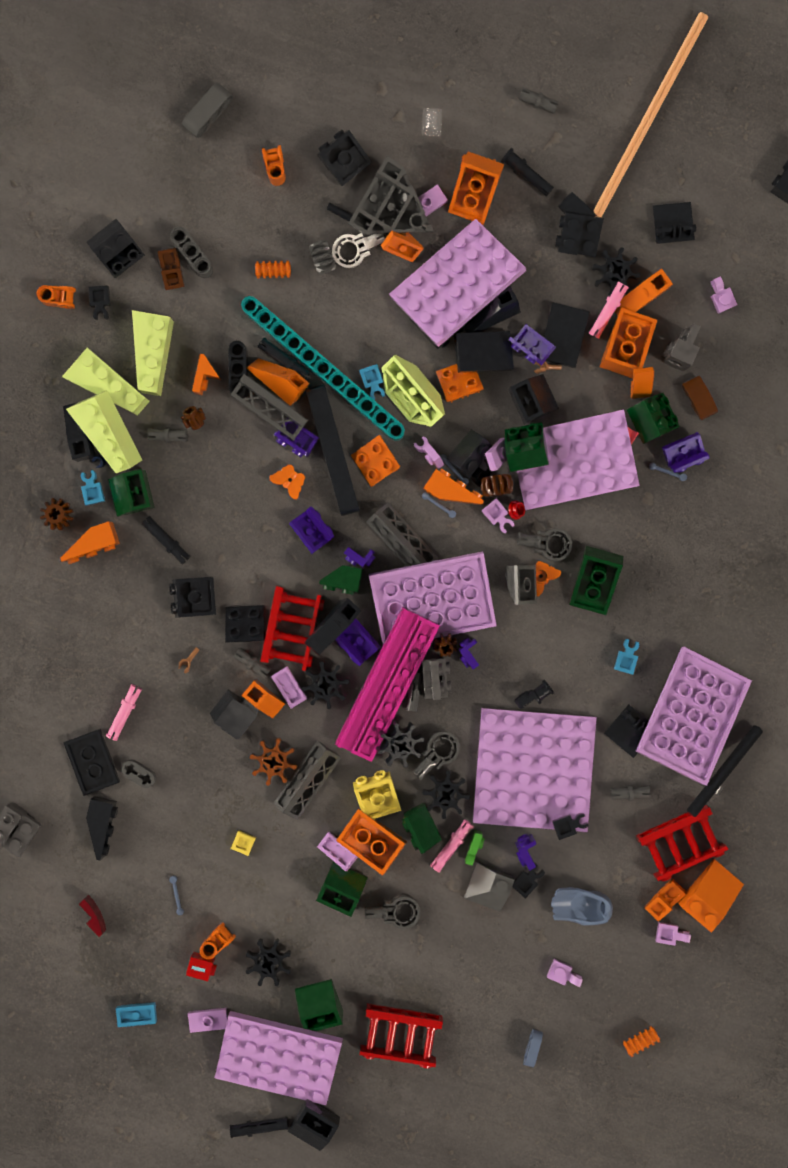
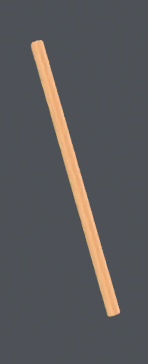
(650, 114)

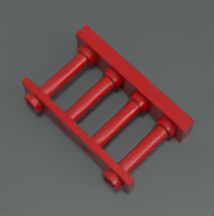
(277, 615)
(666, 831)
(412, 1019)

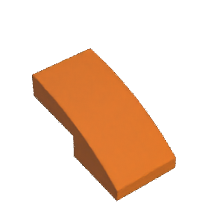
(642, 382)
(665, 899)

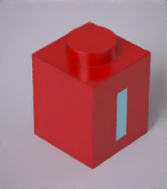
(200, 967)

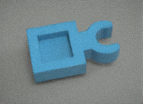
(372, 378)
(92, 491)
(626, 660)

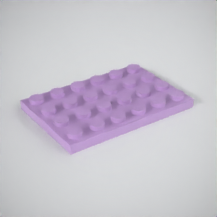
(457, 282)
(584, 461)
(444, 591)
(693, 716)
(278, 1058)

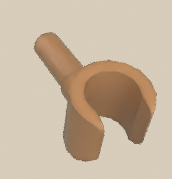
(545, 366)
(187, 662)

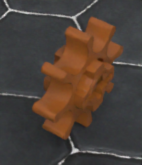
(282, 762)

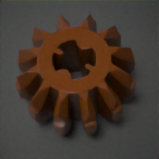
(496, 485)
(52, 509)

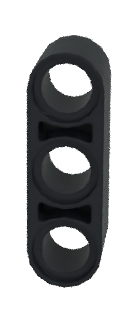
(237, 360)

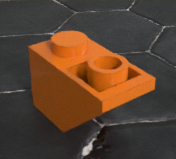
(263, 699)

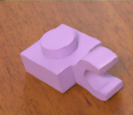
(723, 298)
(432, 456)
(669, 933)
(562, 972)

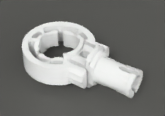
(369, 242)

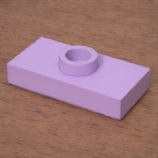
(432, 200)
(496, 455)
(289, 687)
(337, 852)
(207, 1020)

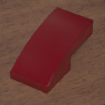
(96, 922)

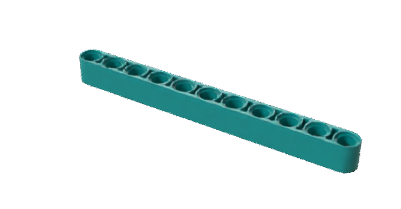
(318, 360)

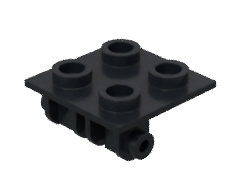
(673, 222)
(244, 624)
(627, 730)

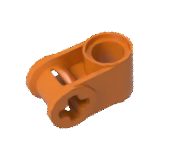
(274, 162)
(60, 296)
(218, 939)

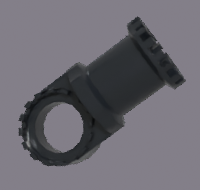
(538, 694)

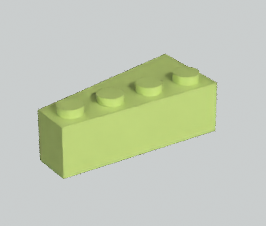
(152, 346)
(97, 376)
(106, 431)

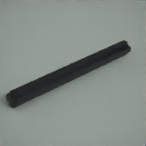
(724, 771)

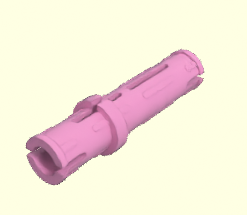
(608, 310)
(124, 712)
(456, 839)

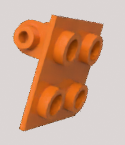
(458, 385)
(375, 460)

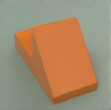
(402, 245)
(204, 370)

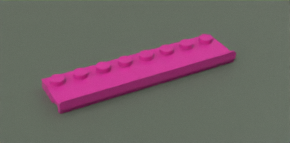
(387, 684)

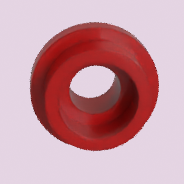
(516, 510)

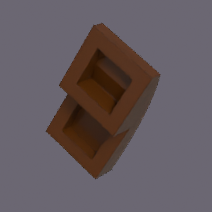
(171, 268)
(700, 397)

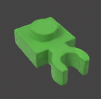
(476, 842)

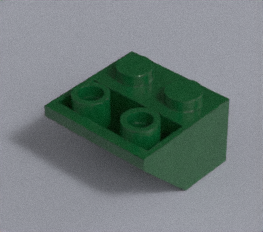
(653, 417)
(526, 447)
(131, 492)
(345, 578)
(422, 828)
(342, 889)
(319, 1006)

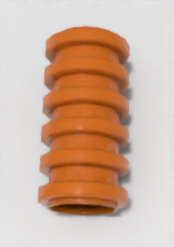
(272, 269)
(641, 1041)

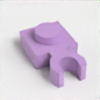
(495, 513)

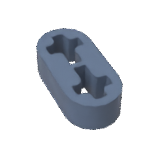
(533, 1048)

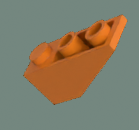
(645, 292)
(281, 380)
(448, 490)
(93, 540)

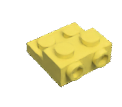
(377, 794)

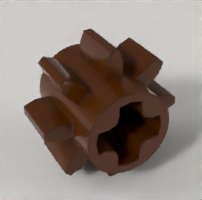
(193, 417)
(445, 645)

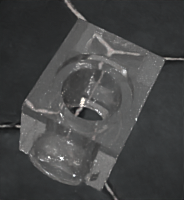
(431, 122)

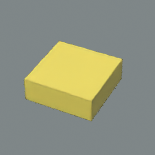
(243, 842)

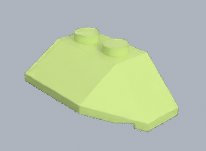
(412, 392)

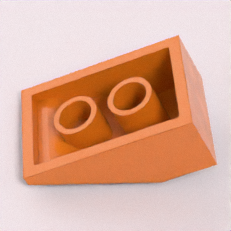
(475, 187)
(628, 343)
(371, 841)
(711, 895)

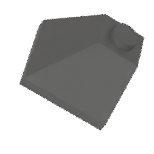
(522, 583)
(489, 886)

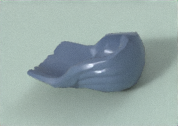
(581, 906)

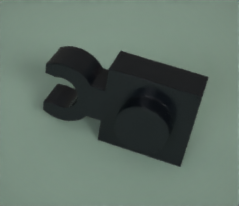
(99, 298)
(566, 826)
(526, 883)

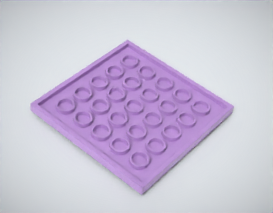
(533, 768)

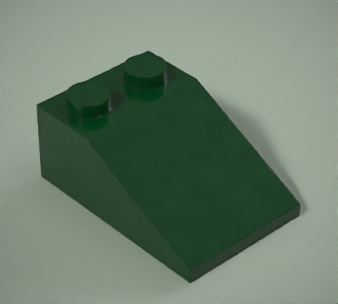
(596, 580)

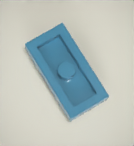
(136, 1014)

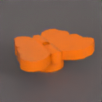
(282, 478)
(548, 573)

